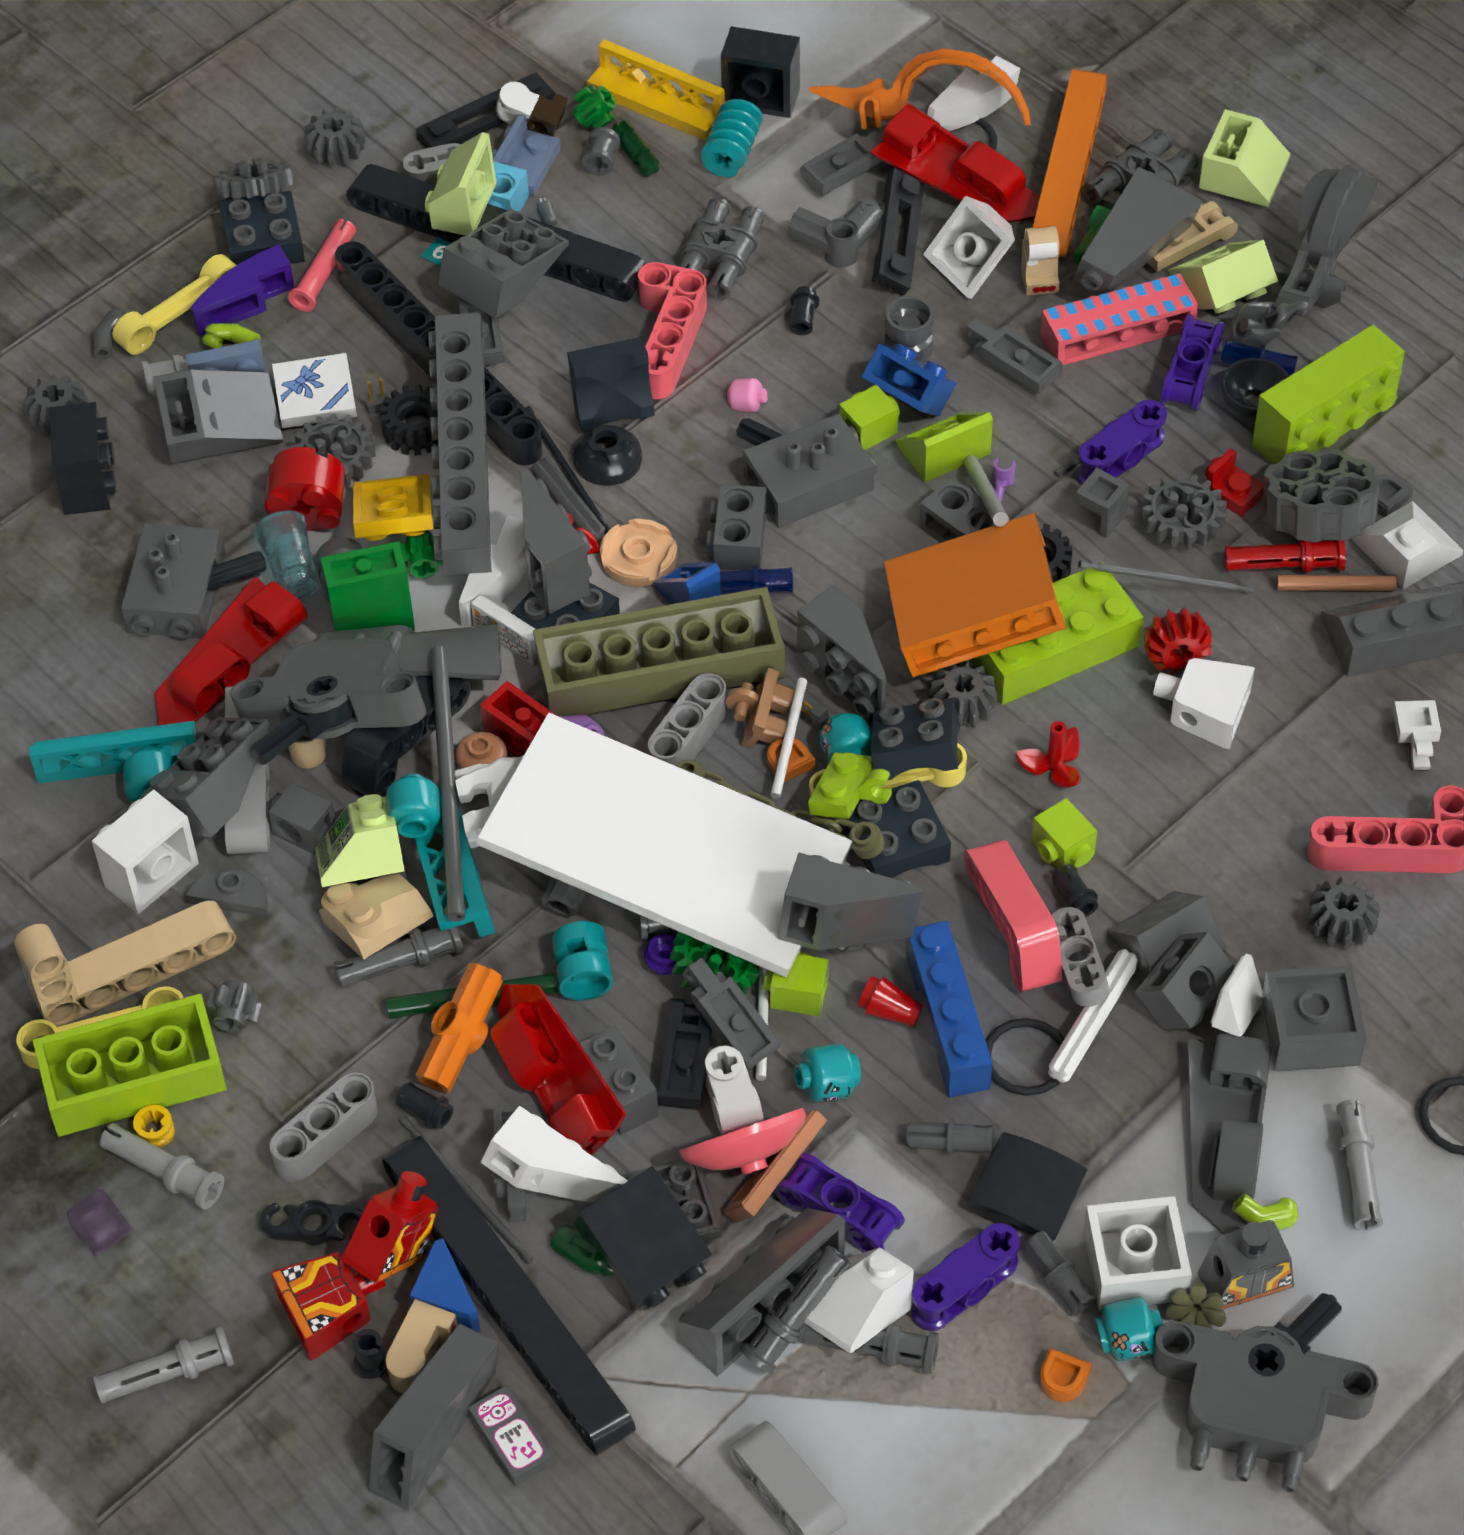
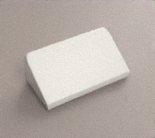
(1238, 998)

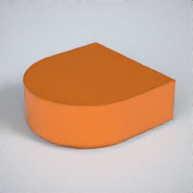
(799, 762)
(1063, 1376)

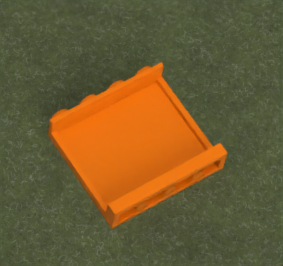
(973, 595)

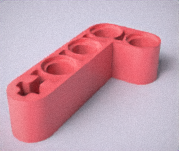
(681, 301)
(1340, 840)
(1018, 914)

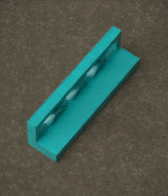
(104, 752)
(473, 889)

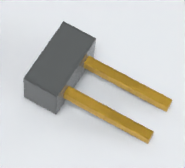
(374, 402)
(818, 715)

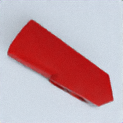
(950, 165)
(224, 655)
(553, 1064)

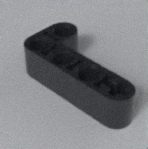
(374, 753)

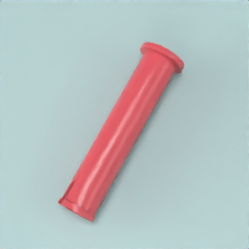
(312, 282)

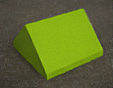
(947, 443)

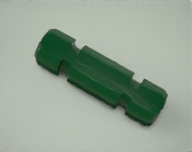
(636, 148)

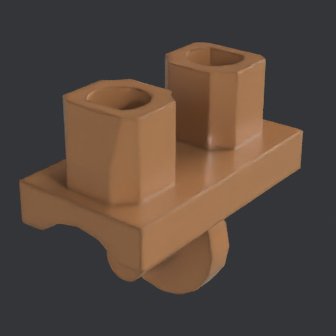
(756, 706)

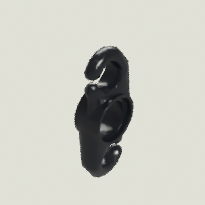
(293, 1228)

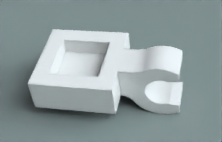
(1417, 724)

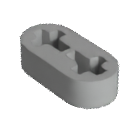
(429, 160)

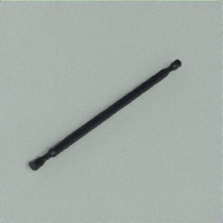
(570, 474)

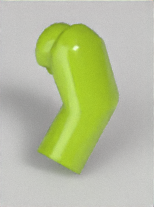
(232, 332)
(1283, 1213)

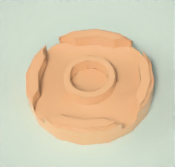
(638, 552)

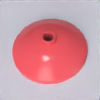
(746, 1146)

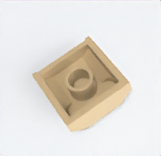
(374, 912)

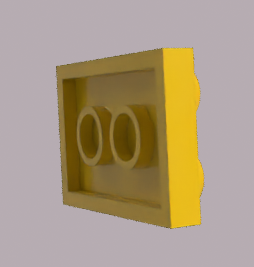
(392, 507)

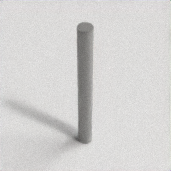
(985, 491)

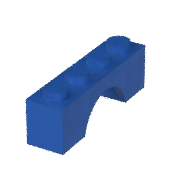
(955, 1023)

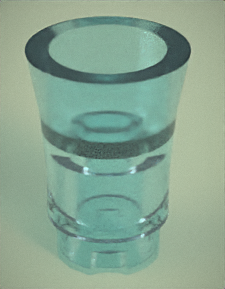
(288, 551)

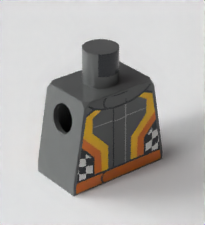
(1251, 1263)

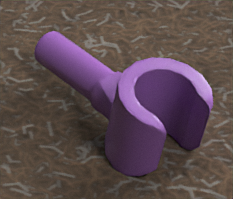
(1002, 477)

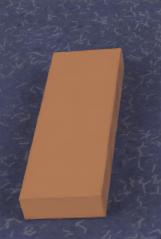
(764, 1181)

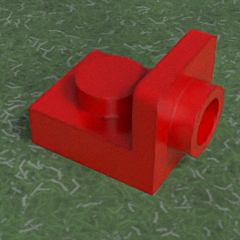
(1237, 487)

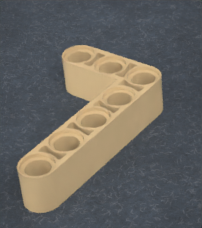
(121, 968)

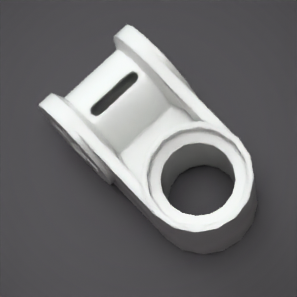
(731, 1094)

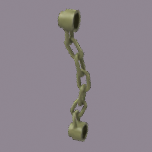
(864, 849)

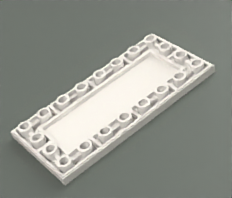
(655, 840)

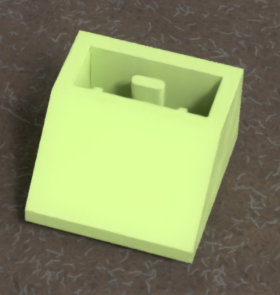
(1243, 159)

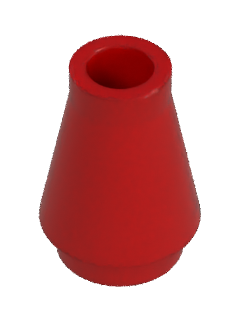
(889, 1002)

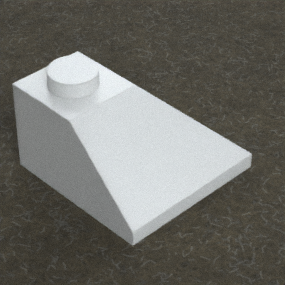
(970, 245)
(1407, 545)
(864, 1299)

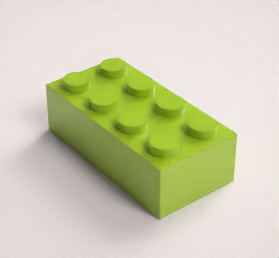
(1329, 396)
(1098, 627)
(129, 1063)

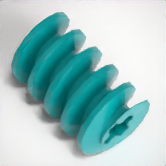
(731, 137)

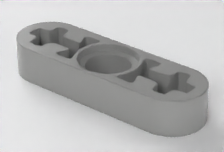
(1089, 966)

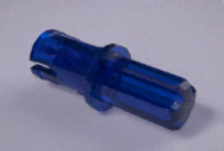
(1236, 351)
(774, 579)

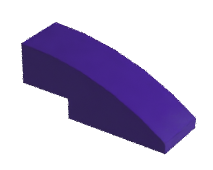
(244, 290)

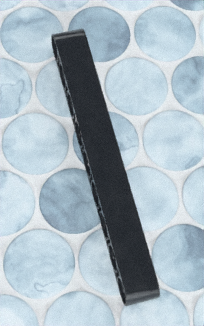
(582, 264)
(408, 324)
(516, 1303)

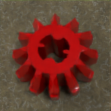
(1177, 640)

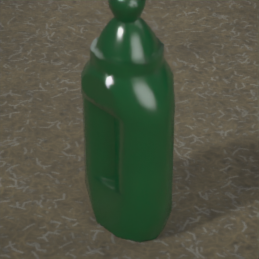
(580, 1251)

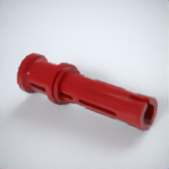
(1303, 555)

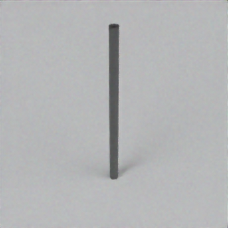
(447, 784)

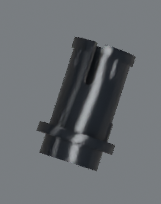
(804, 304)
(1075, 890)
(433, 1110)
(370, 1355)

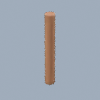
(1335, 583)

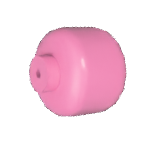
(746, 395)

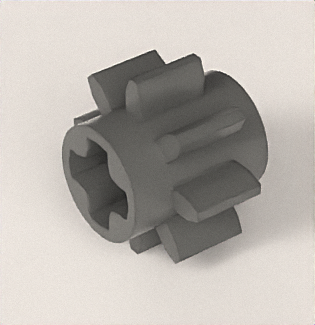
(233, 1006)

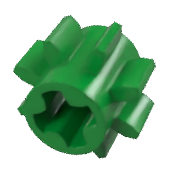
(594, 106)
(420, 556)

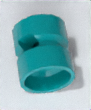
(582, 960)

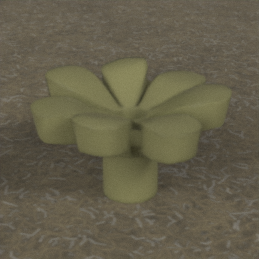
(1197, 1307)

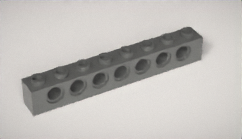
(461, 444)

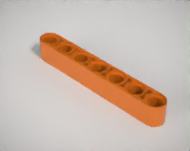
(1071, 154)

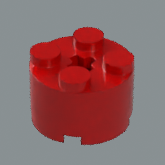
(307, 485)

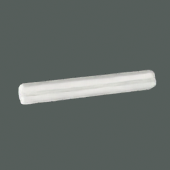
(1092, 1018)

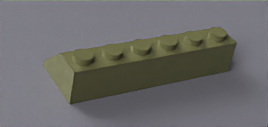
(658, 652)

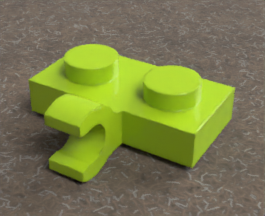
(845, 783)

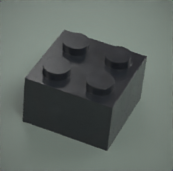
(761, 69)
(82, 458)

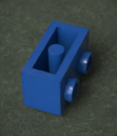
(908, 379)

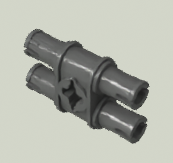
(1145, 154)
(722, 246)

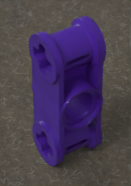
(1192, 362)
(1124, 441)
(815, 1186)
(965, 1277)

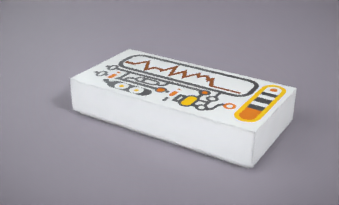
(513, 632)

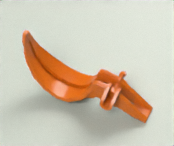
(884, 104)

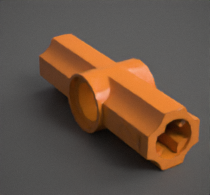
(459, 1028)

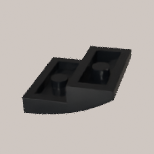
(1027, 1186)

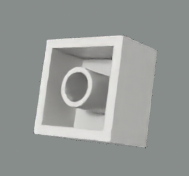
(145, 851)
(1136, 1250)

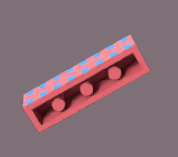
(1117, 319)

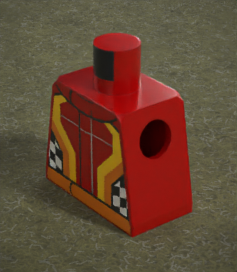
(392, 1230)
(324, 1300)

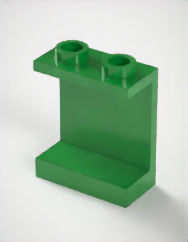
(368, 588)

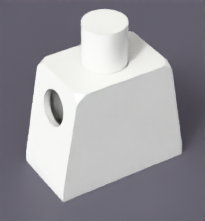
(1208, 698)

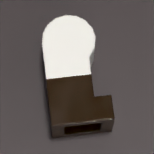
(541, 113)

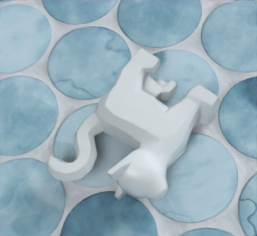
(483, 779)

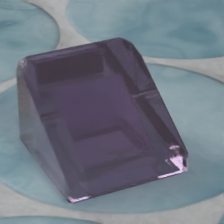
(98, 1222)

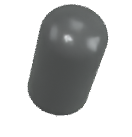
(547, 212)

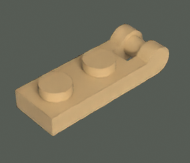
(1206, 229)

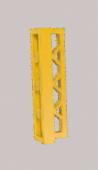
(657, 97)

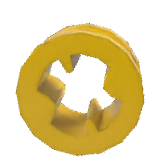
(154, 1113)

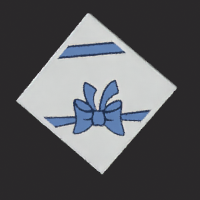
(314, 389)

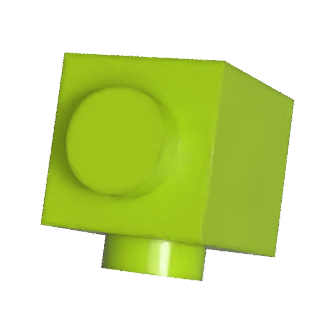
(871, 415)
(1064, 836)
(802, 989)

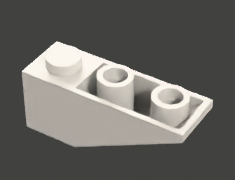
(546, 1162)

